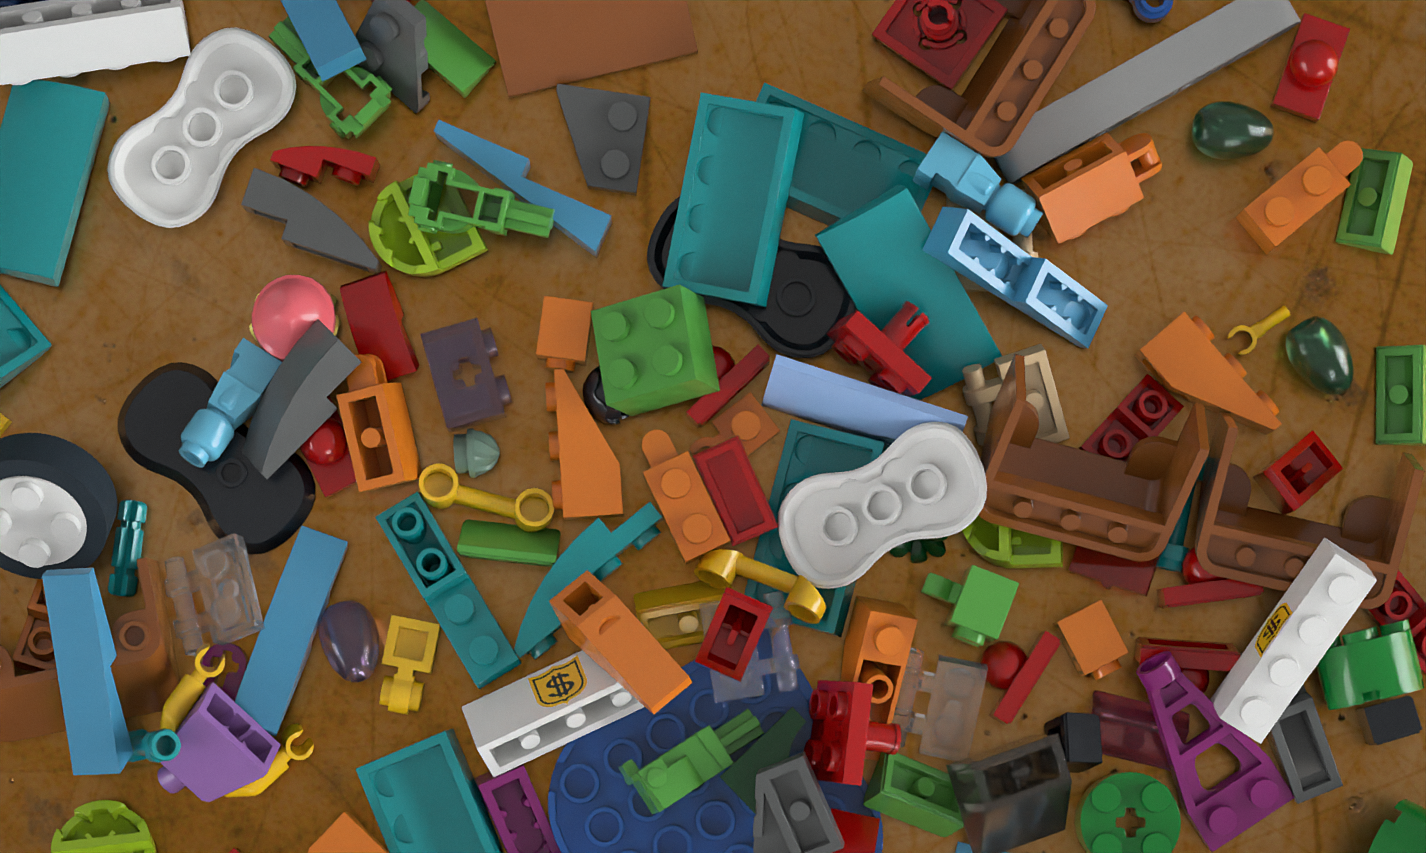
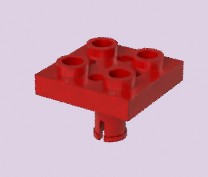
(939, 22)
(882, 350)
(844, 731)

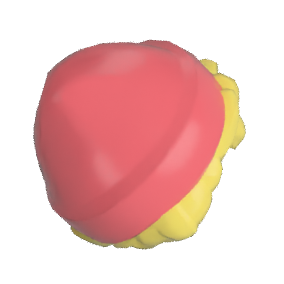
(288, 310)

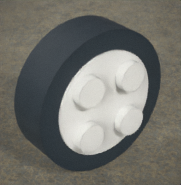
(52, 505)

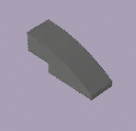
(307, 221)
(297, 398)
(1303, 750)

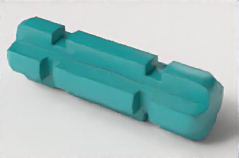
(127, 548)

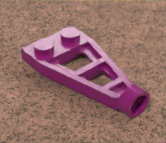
(1237, 800)

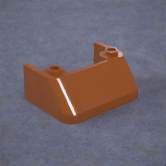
(1007, 83)
(1081, 494)
(1275, 547)
(142, 671)

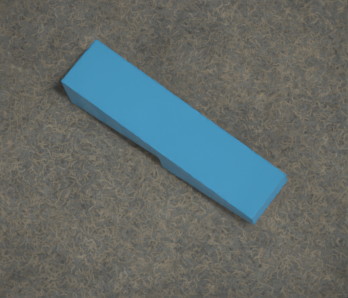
(325, 35)
(509, 170)
(1010, 273)
(83, 662)

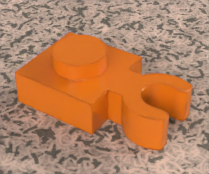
(742, 419)

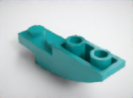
(593, 551)
(448, 590)

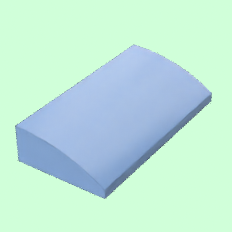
(848, 403)

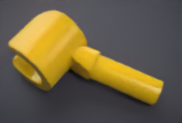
(1260, 328)

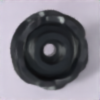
(595, 400)

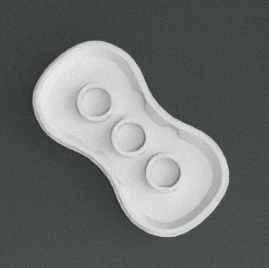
(177, 157)
(915, 490)

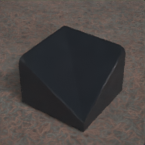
(1389, 721)
(1079, 739)

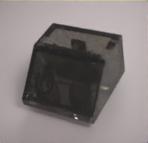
(1013, 793)

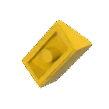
(674, 612)

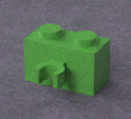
(977, 603)

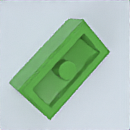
(453, 53)
(1375, 201)
(1401, 395)
(508, 543)
(914, 794)

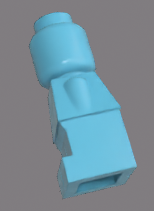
(975, 185)
(229, 405)

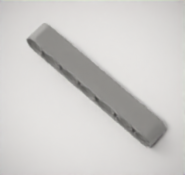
(1146, 81)

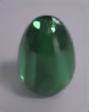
(1231, 130)
(1320, 355)

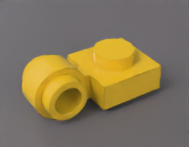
(410, 648)

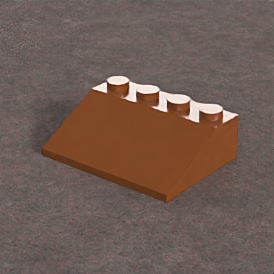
(584, 39)

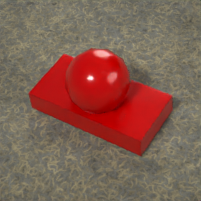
(1310, 67)
(731, 381)
(330, 456)
(735, 490)
(1203, 587)
(1193, 657)
(1016, 672)

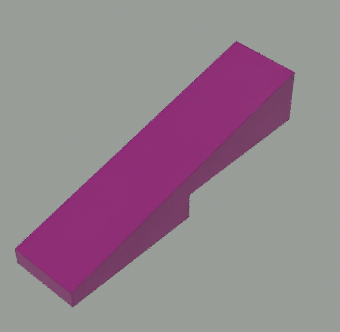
(517, 812)

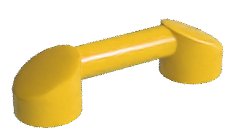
(441, 489)
(721, 566)

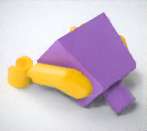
(220, 743)

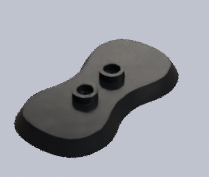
(802, 297)
(228, 489)

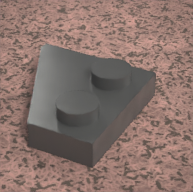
(395, 49)
(607, 135)
(793, 810)

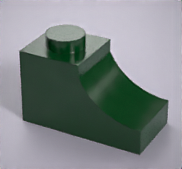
(767, 750)

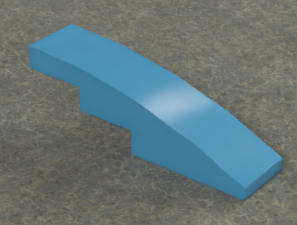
(290, 627)

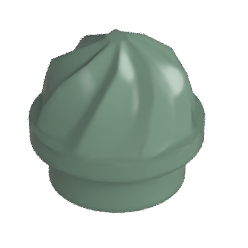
(475, 452)

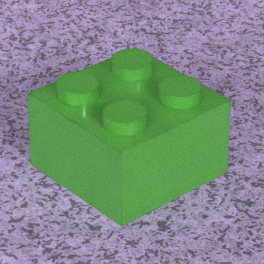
(655, 350)

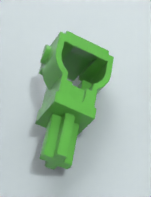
(289, 42)
(494, 210)
(691, 762)

